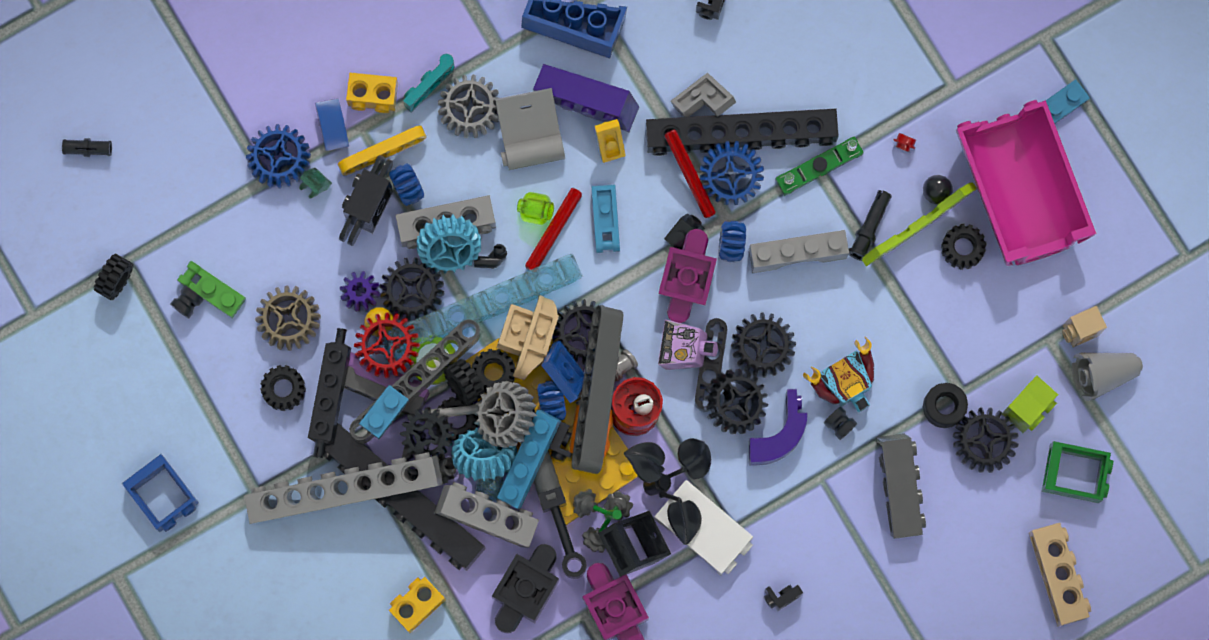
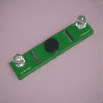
(819, 166)

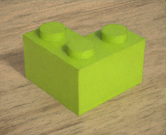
(1030, 404)

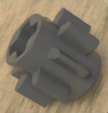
(446, 468)

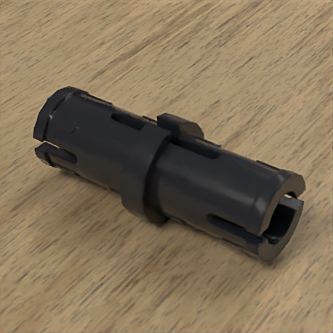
(87, 147)

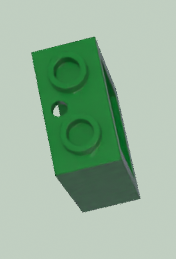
(1052, 467)

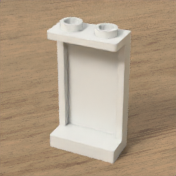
(719, 536)

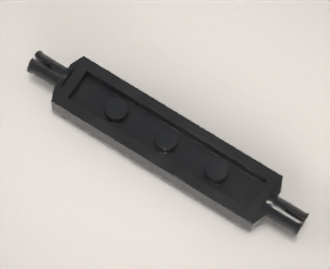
(329, 393)

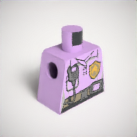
(684, 346)

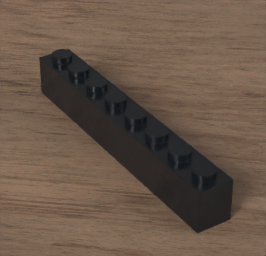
(410, 506)

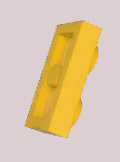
(610, 140)

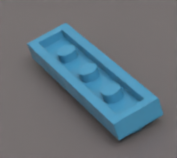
(529, 459)

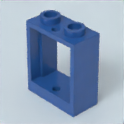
(146, 474)

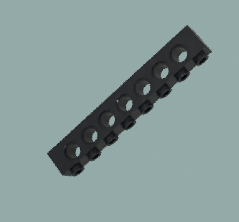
(752, 122)

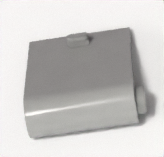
(530, 132)

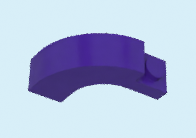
(774, 448)

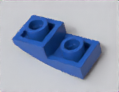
(332, 124)

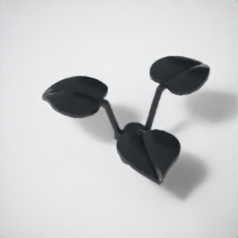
(647, 463)

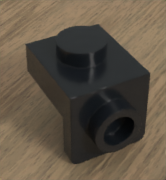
(678, 233)

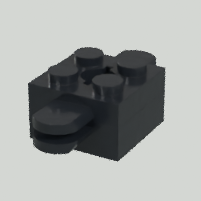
(367, 200)
(525, 588)

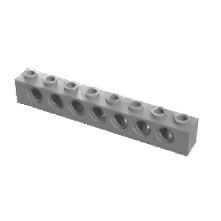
(260, 510)

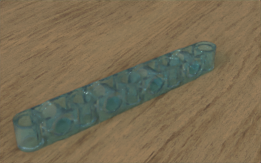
(485, 306)

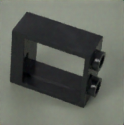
(621, 549)

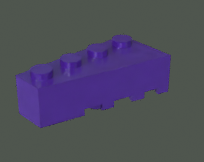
(588, 96)

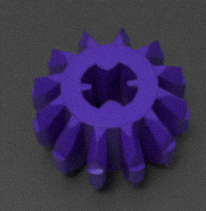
(369, 289)

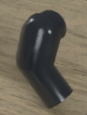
(493, 260)

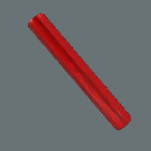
(690, 173)
(554, 229)

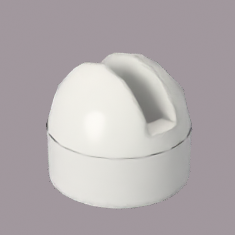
(643, 409)

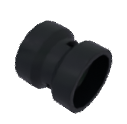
(186, 301)
(836, 419)

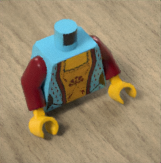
(846, 379)

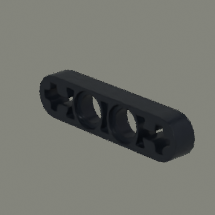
(709, 364)

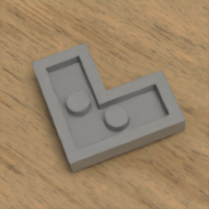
(703, 92)

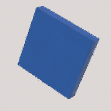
(564, 371)

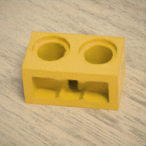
(373, 85)
(421, 609)

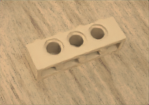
(1063, 612)

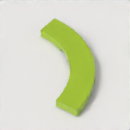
(896, 240)

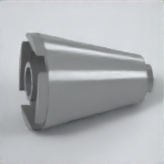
(1103, 372)

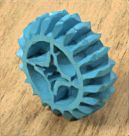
(448, 244)
(479, 458)

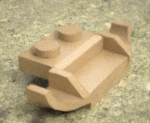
(529, 334)

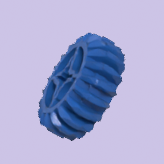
(269, 152)
(734, 192)

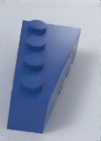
(576, 24)

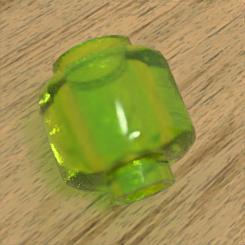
(535, 208)

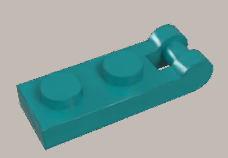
(429, 83)

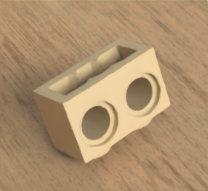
(1083, 326)

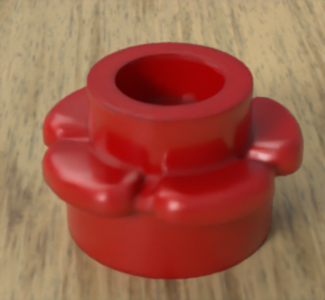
(905, 142)

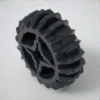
(396, 275)
(574, 334)
(752, 342)
(741, 409)
(987, 449)

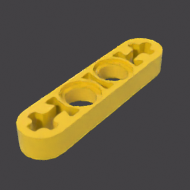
(385, 148)

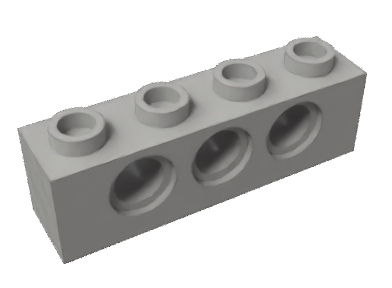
(480, 207)
(450, 507)

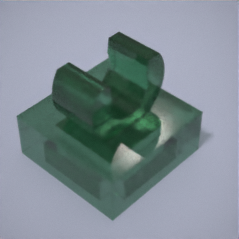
(315, 180)

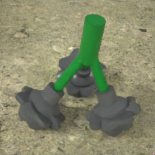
(615, 508)

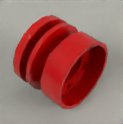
(622, 401)

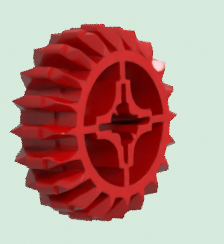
(376, 347)

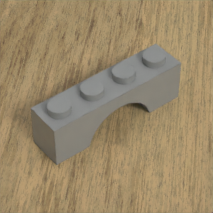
(780, 253)

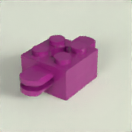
(687, 275)
(614, 605)

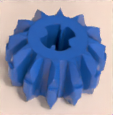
(406, 184)
(732, 241)
(551, 400)

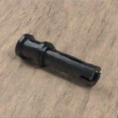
(866, 235)

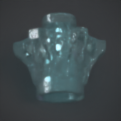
(490, 487)

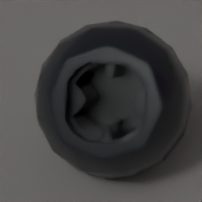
(937, 189)

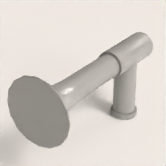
(456, 411)

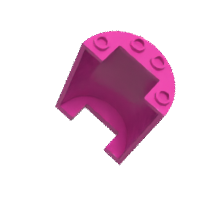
(1026, 184)

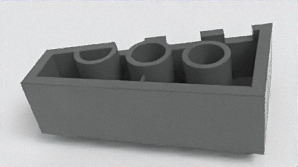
(901, 485)

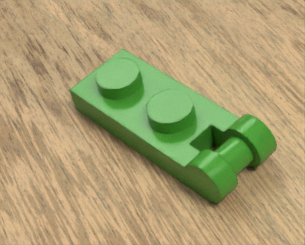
(212, 290)

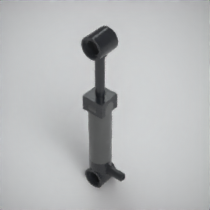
(551, 499)

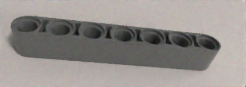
(428, 376)
(597, 389)

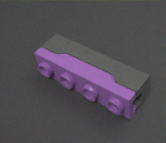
(372, 387)

